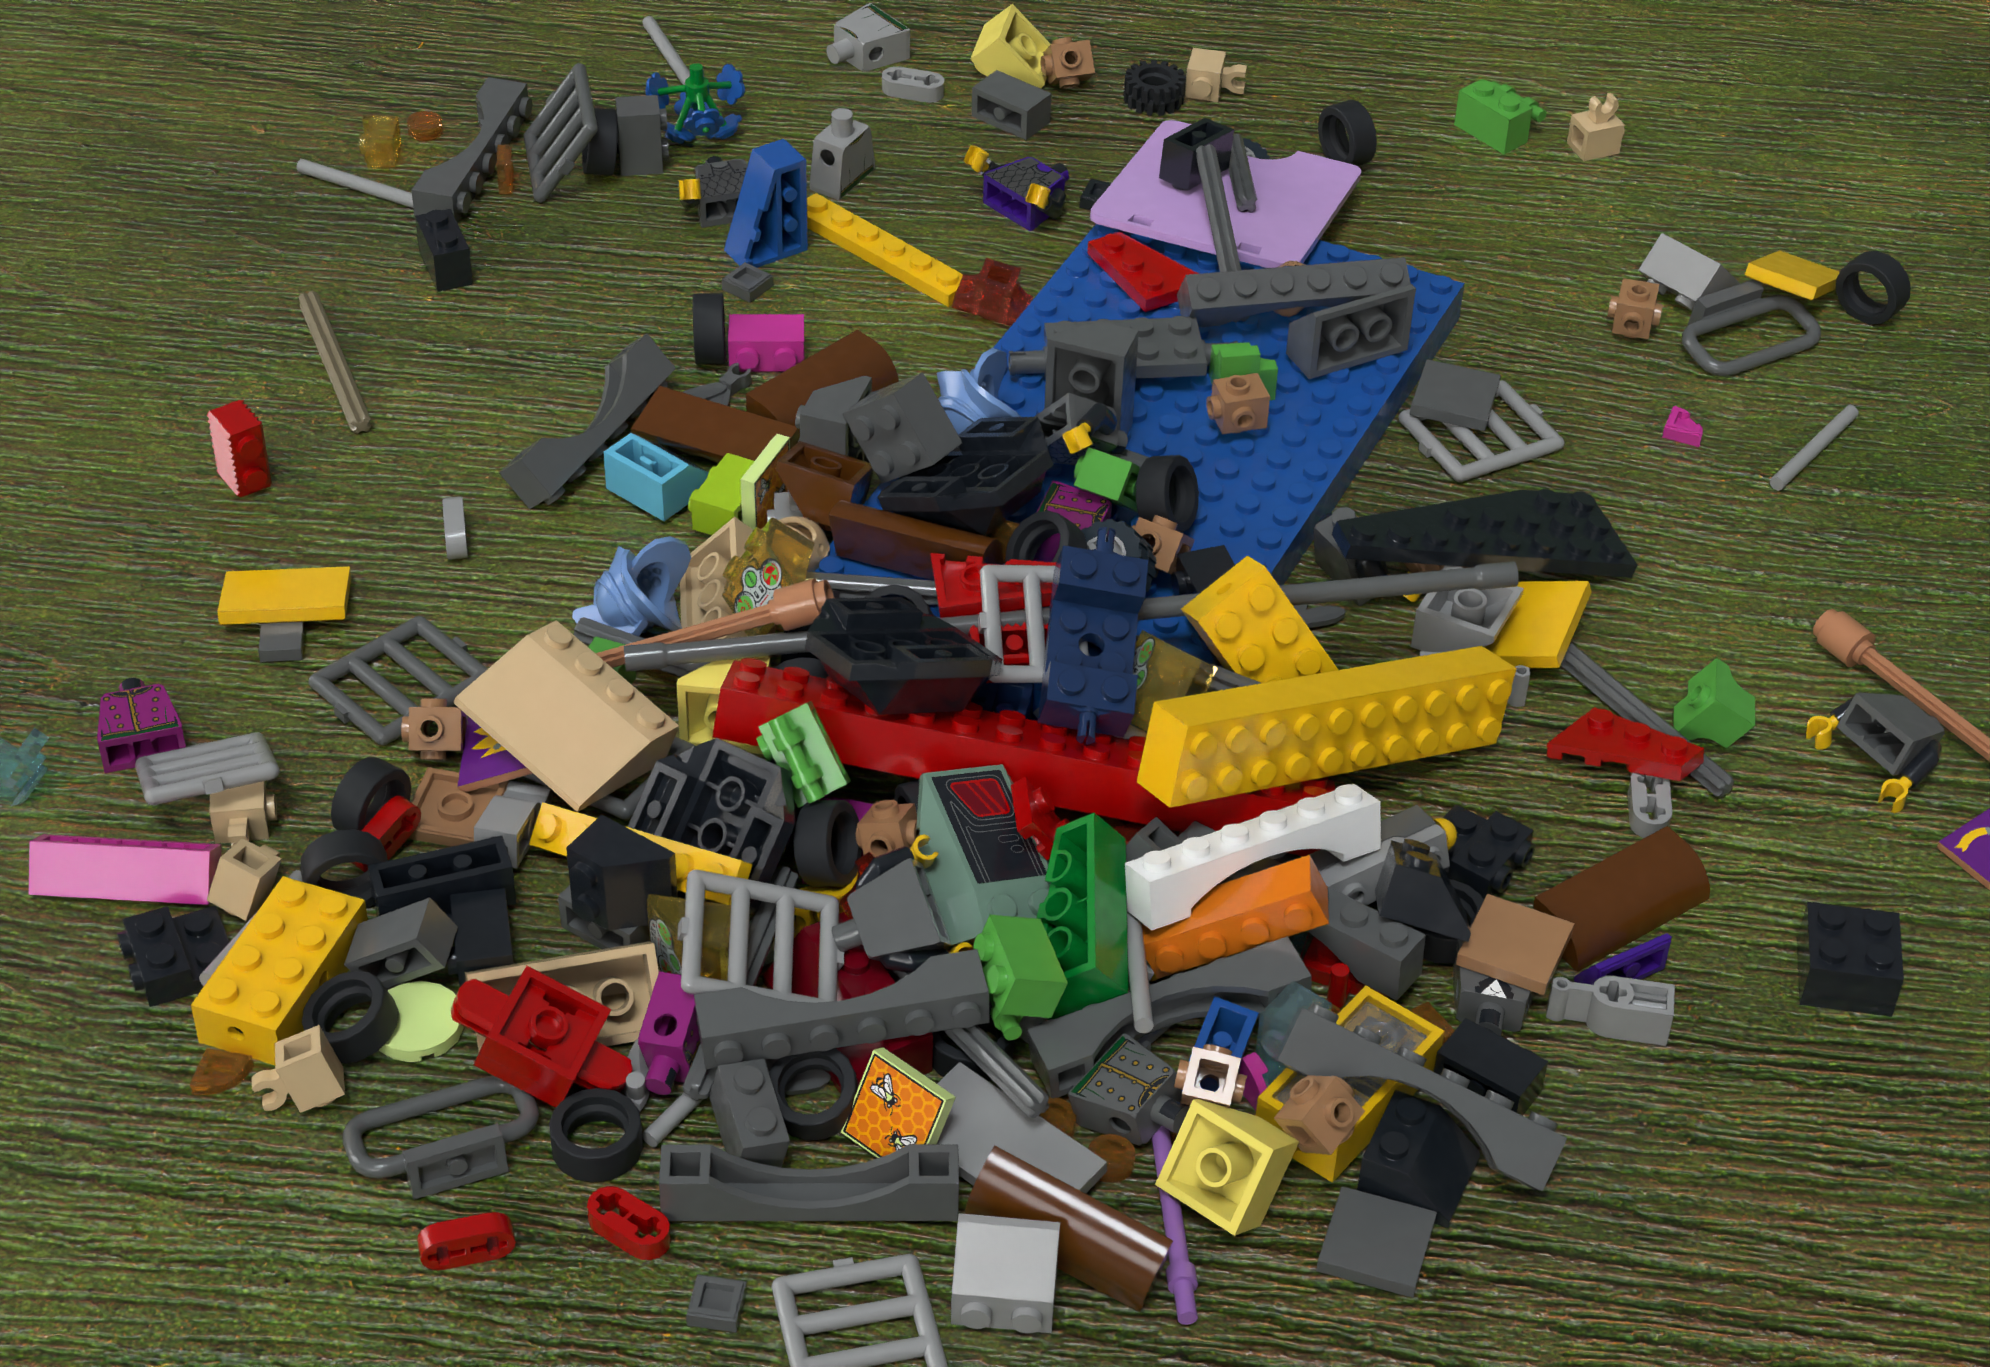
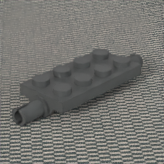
(1164, 347)

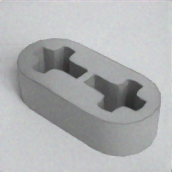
(913, 84)
(455, 527)
(1641, 802)

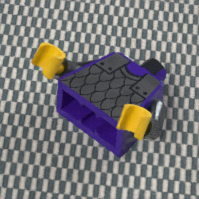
(1022, 189)

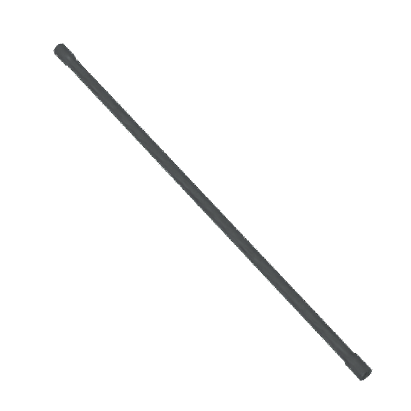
(1479, 577)

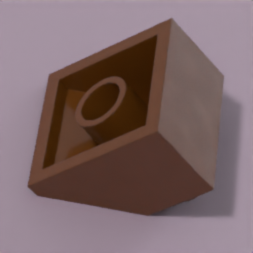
(823, 478)

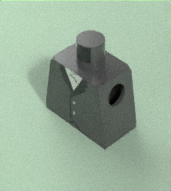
(1489, 1000)

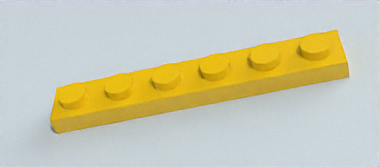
(882, 249)
(559, 827)

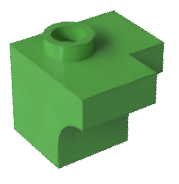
(1242, 360)
(1715, 707)

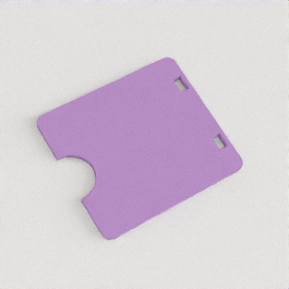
(1292, 211)

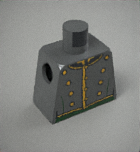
(1128, 1094)

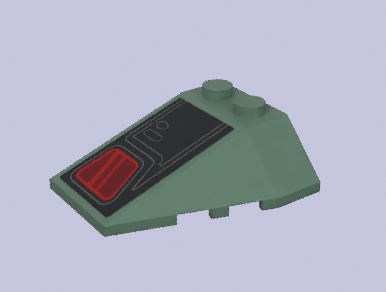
(981, 856)

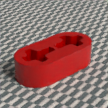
(393, 825)
(624, 1227)
(466, 1241)

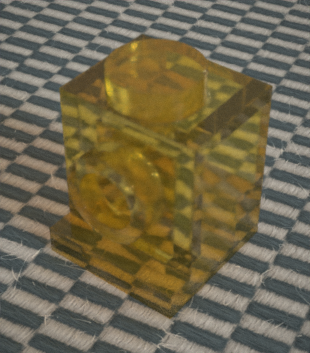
(380, 141)

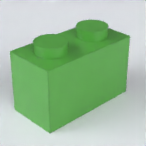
(1108, 477)

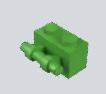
(1496, 114)
(804, 748)
(1019, 971)

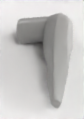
(635, 1081)

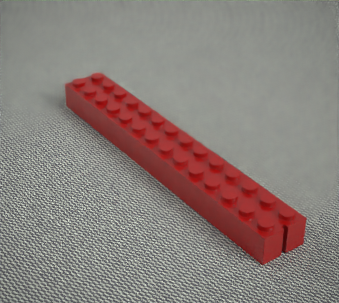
(1074, 774)

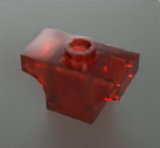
(993, 293)

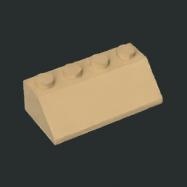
(703, 581)
(612, 976)

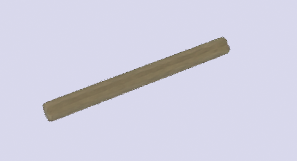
(334, 362)

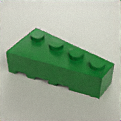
(1087, 912)

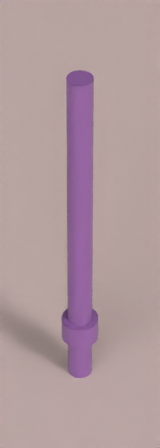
(1180, 1273)

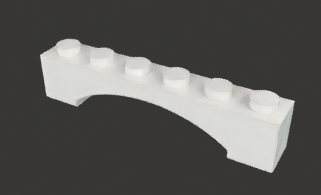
(1171, 881)

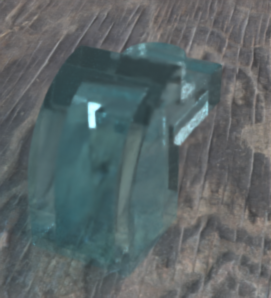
(21, 768)

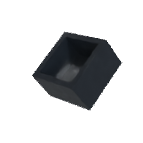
(1849, 959)

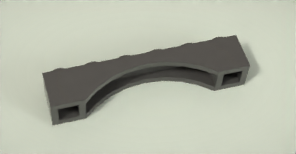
(453, 184)
(1238, 294)
(548, 463)
(1372, 946)
(748, 1026)
(1073, 1043)
(1510, 1142)
(716, 1186)

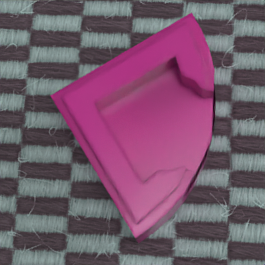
(1682, 428)
(1254, 1068)

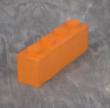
(1241, 916)

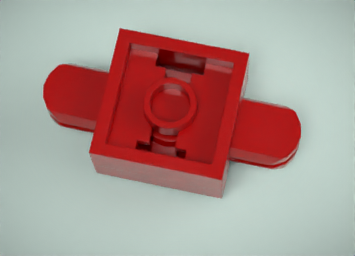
(551, 1019)

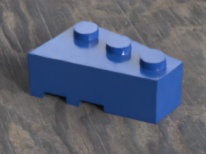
(770, 207)

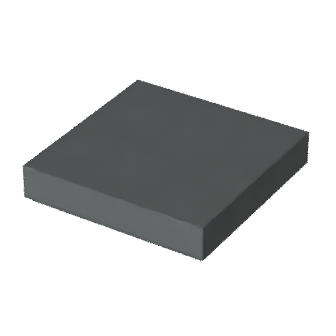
(1455, 395)
(1376, 1241)

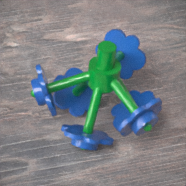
(696, 106)

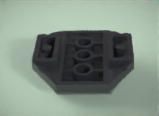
(980, 480)
(899, 656)
(723, 804)

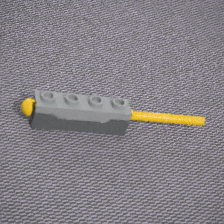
(1360, 875)

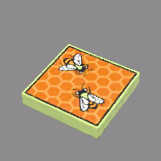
(762, 482)
(896, 1107)

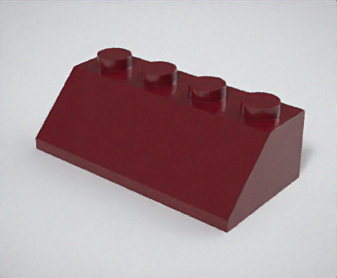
(854, 979)

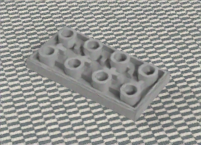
(988, 1117)

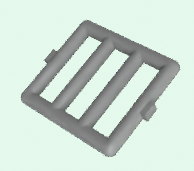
(1487, 461)
(990, 622)
(206, 768)
(786, 900)
(846, 1273)

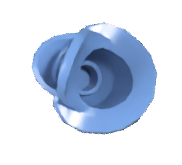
(975, 394)
(640, 588)

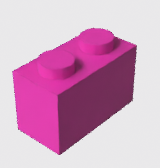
(766, 341)

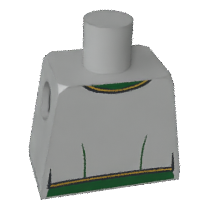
(869, 39)
(841, 155)

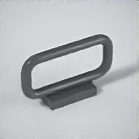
(1736, 305)
(449, 1160)

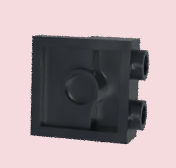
(1487, 850)
(171, 951)

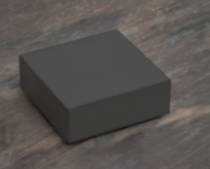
(747, 282)
(281, 641)
(716, 1303)

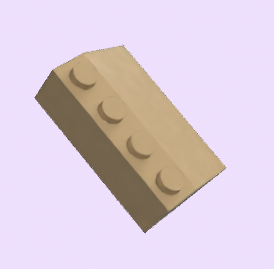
(568, 716)

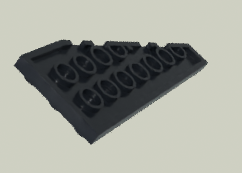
(1524, 526)

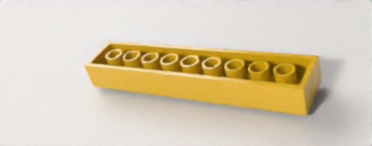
(1323, 724)

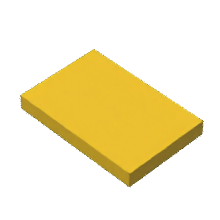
(1793, 275)
(284, 595)
(1542, 623)

